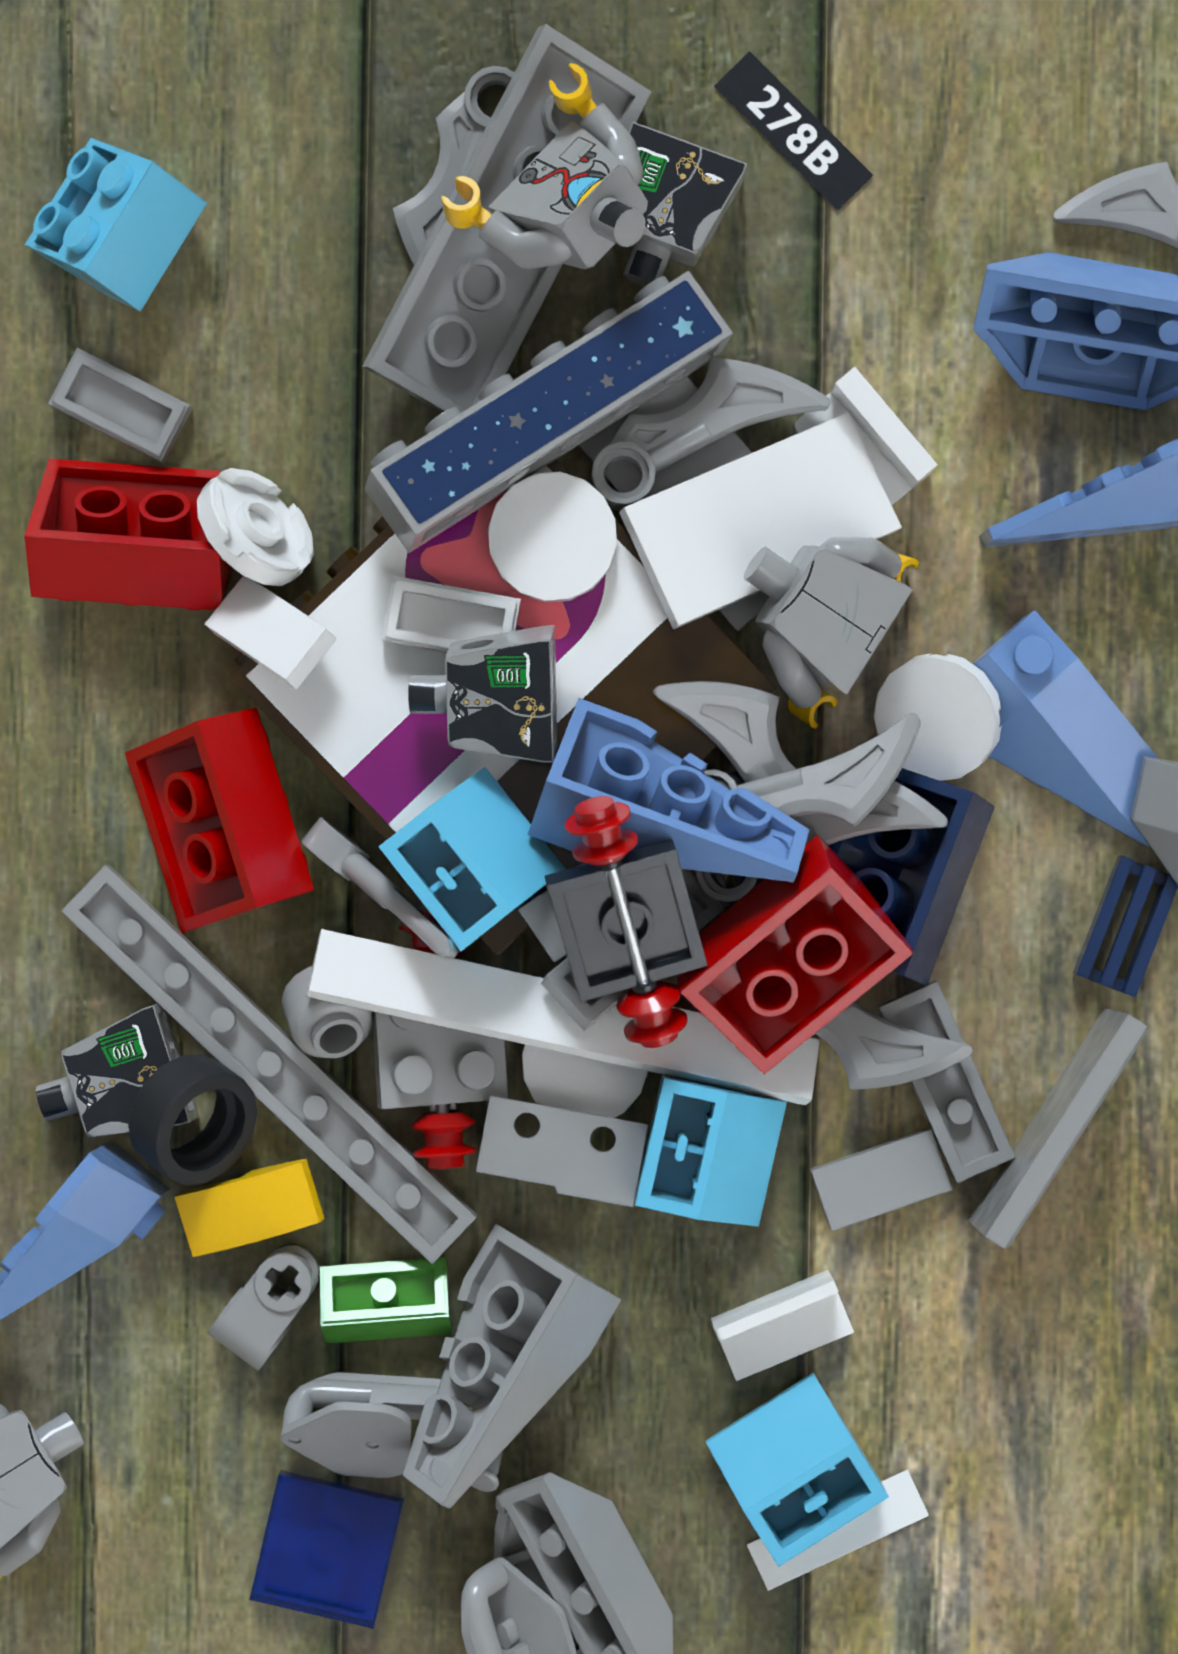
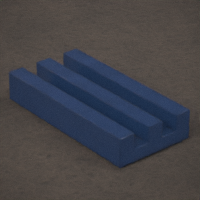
(1149, 935)

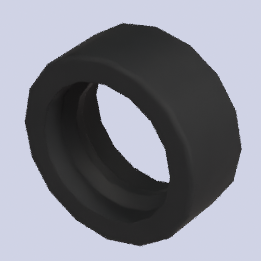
(165, 1097)

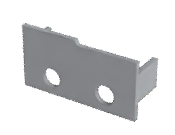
(563, 1151)

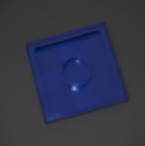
(326, 1549)

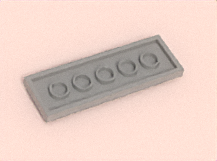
(464, 299)

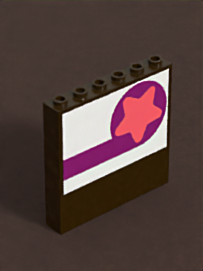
(395, 764)

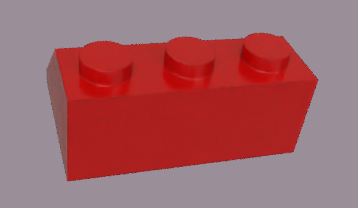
(123, 537)
(219, 819)
(792, 957)

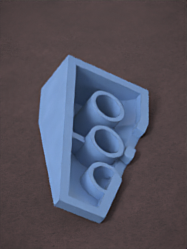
(1113, 503)
(1063, 725)
(667, 800)
(83, 1221)

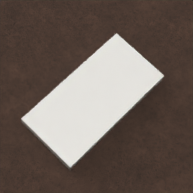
(780, 497)

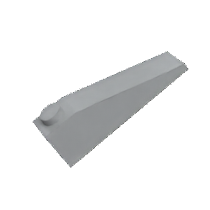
(515, 1345)

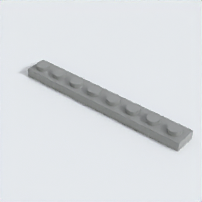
(270, 1063)

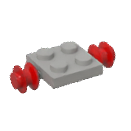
(436, 1069)

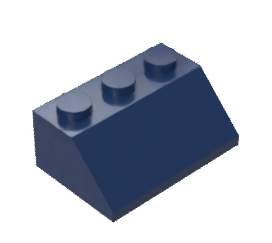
(921, 871)

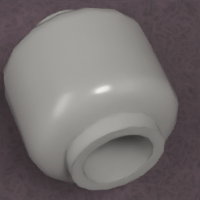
(322, 1026)

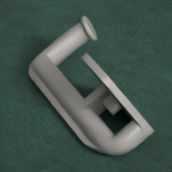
(362, 1424)
(511, 1614)

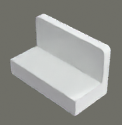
(890, 445)
(782, 1325)

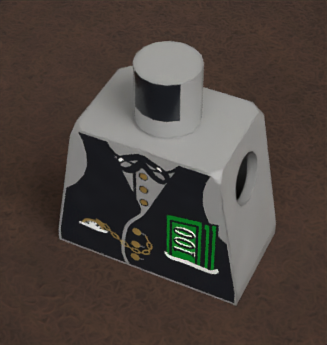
(686, 199)
(496, 694)
(109, 1072)

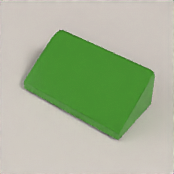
(384, 1300)

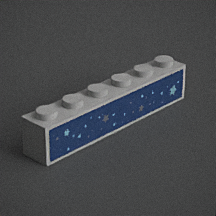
(546, 410)

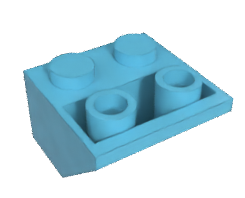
(115, 222)
(471, 858)
(709, 1152)
(796, 1469)

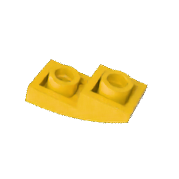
(249, 1207)

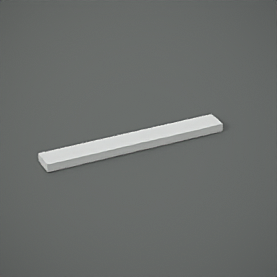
(522, 1011)

